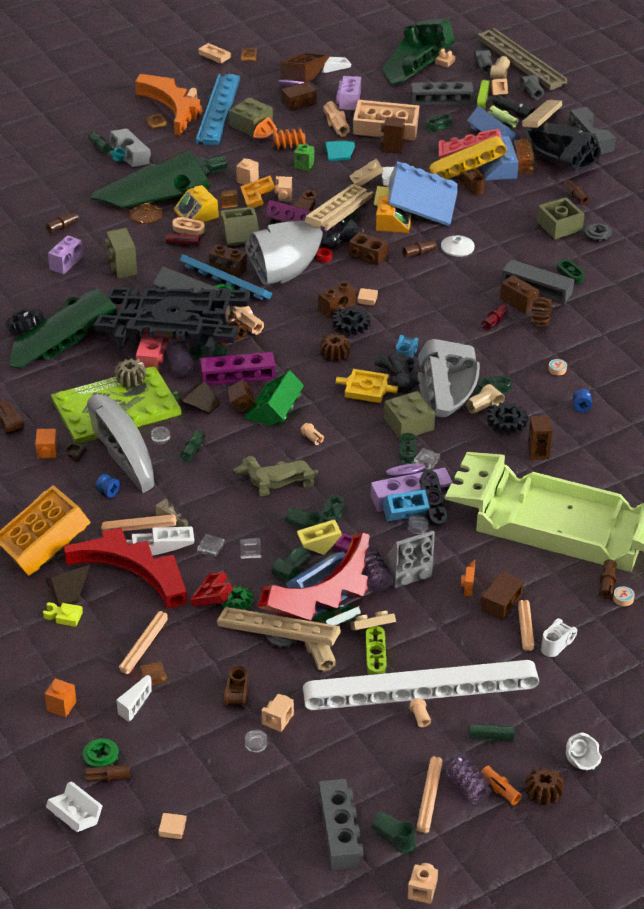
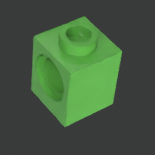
(304, 157)

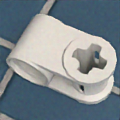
(557, 638)

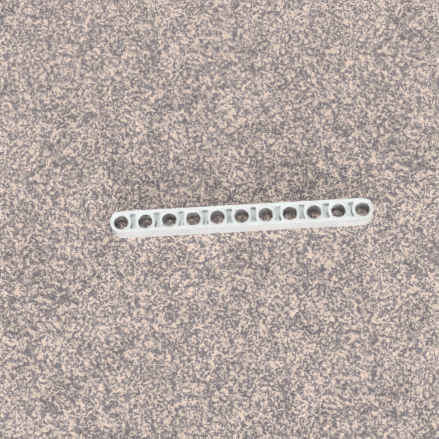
(420, 684)

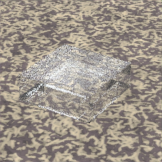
(427, 458)
(210, 545)
(250, 548)

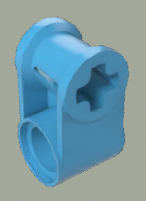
(407, 346)

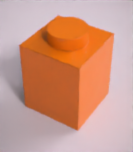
(46, 443)
(60, 697)

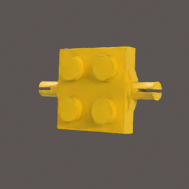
(366, 385)

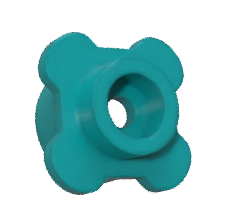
(118, 154)

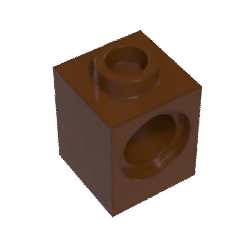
(241, 396)

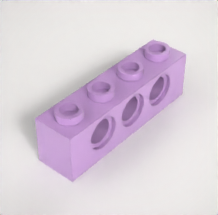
(349, 92)
(406, 483)

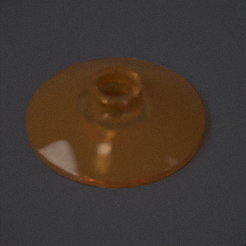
(146, 213)

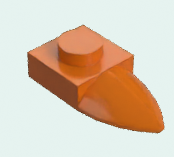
(264, 129)
(468, 579)

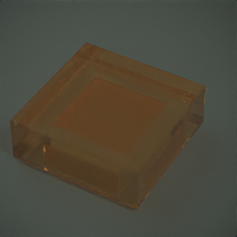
(249, 54)
(156, 121)
(228, 199)
(155, 671)

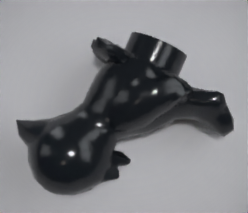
(343, 232)
(399, 368)

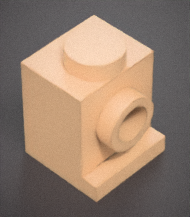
(283, 188)
(278, 712)
(425, 879)

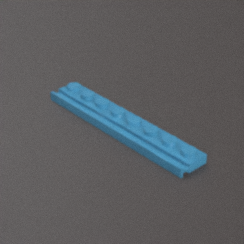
(218, 109)

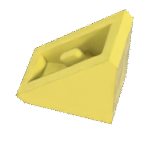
(320, 537)

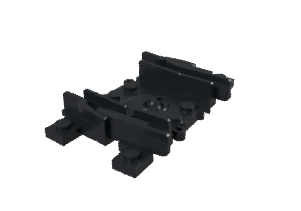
(174, 315)

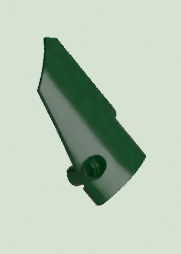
(418, 48)
(155, 182)

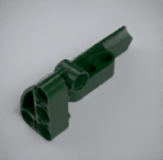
(61, 328)

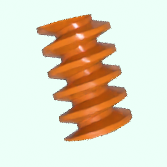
(288, 138)

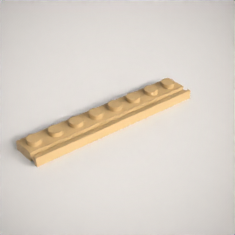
(338, 207)

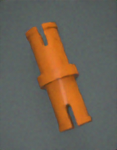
(510, 794)

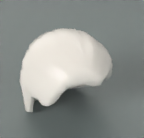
(583, 751)

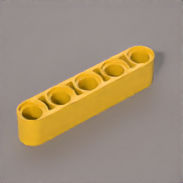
(469, 158)

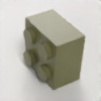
(248, 115)
(560, 218)
(121, 253)
(409, 414)

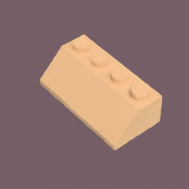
(371, 115)

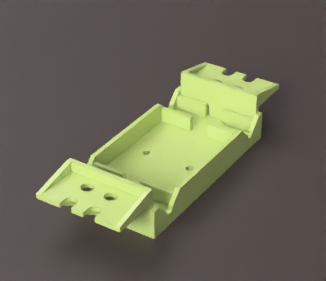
(550, 512)

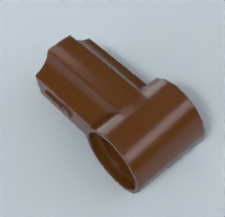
(9, 418)

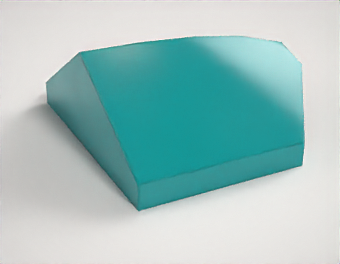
(338, 150)

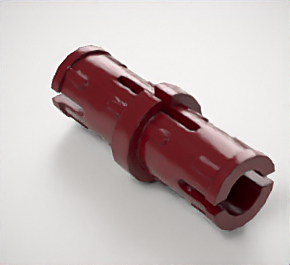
(193, 239)
(494, 317)

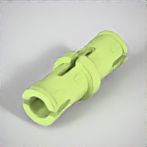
(503, 116)

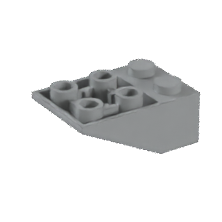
(411, 559)

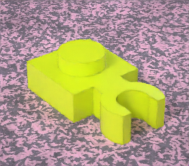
(66, 614)

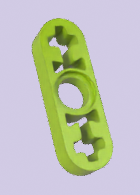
(483, 93)
(378, 645)

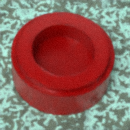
(323, 255)

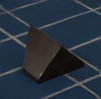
(201, 397)
(67, 585)

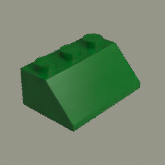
(275, 399)

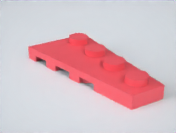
(455, 145)

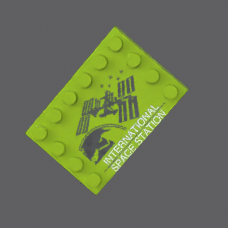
(144, 403)

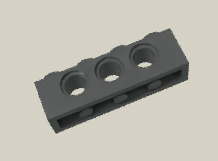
(442, 93)
(339, 824)

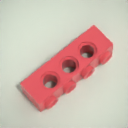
(152, 350)

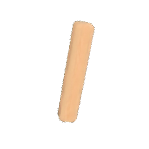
(526, 625)

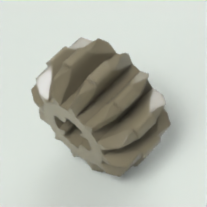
(130, 372)

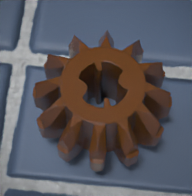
(541, 311)
(334, 347)
(544, 786)

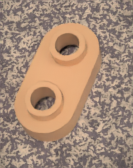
(188, 226)

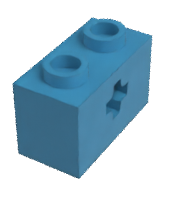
(405, 505)

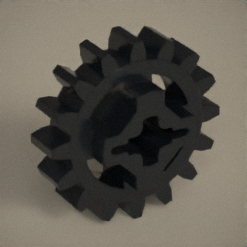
(24, 320)
(351, 320)
(507, 417)

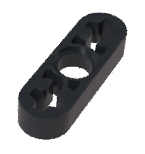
(435, 489)

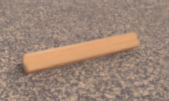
(141, 523)
(143, 642)
(429, 794)

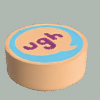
(557, 367)
(623, 596)

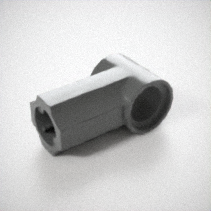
(483, 59)
(531, 84)

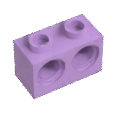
(65, 254)

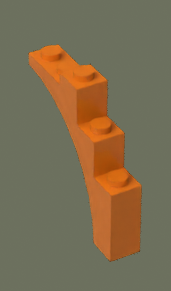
(175, 98)

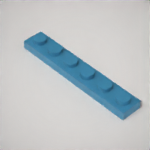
(230, 280)

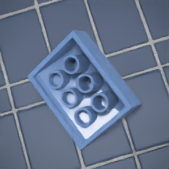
(422, 193)

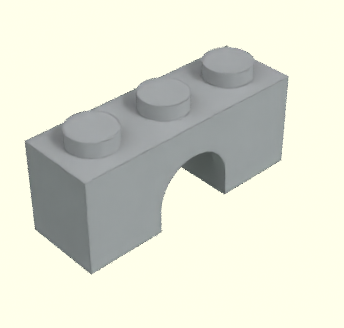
(135, 151)

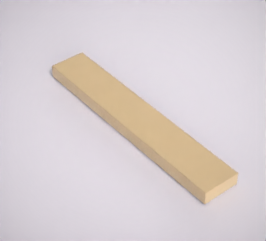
(542, 113)
(278, 626)

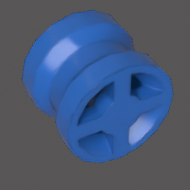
(578, 398)
(107, 485)

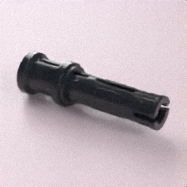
(519, 108)

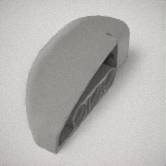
(283, 251)
(447, 375)
(122, 440)

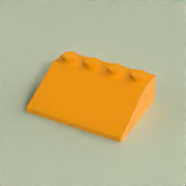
(42, 530)

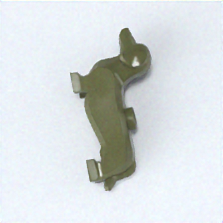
(277, 475)

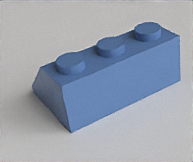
(484, 121)
(502, 167)
(317, 574)

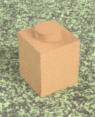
(247, 171)

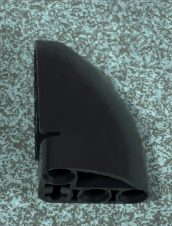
(564, 145)

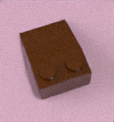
(302, 66)

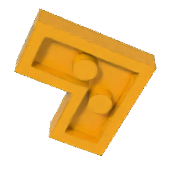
(253, 191)

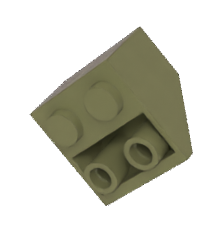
(238, 225)

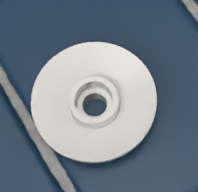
(457, 246)

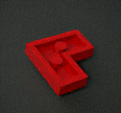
(212, 590)

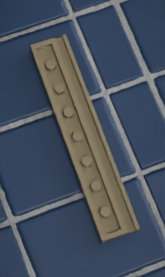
(522, 58)

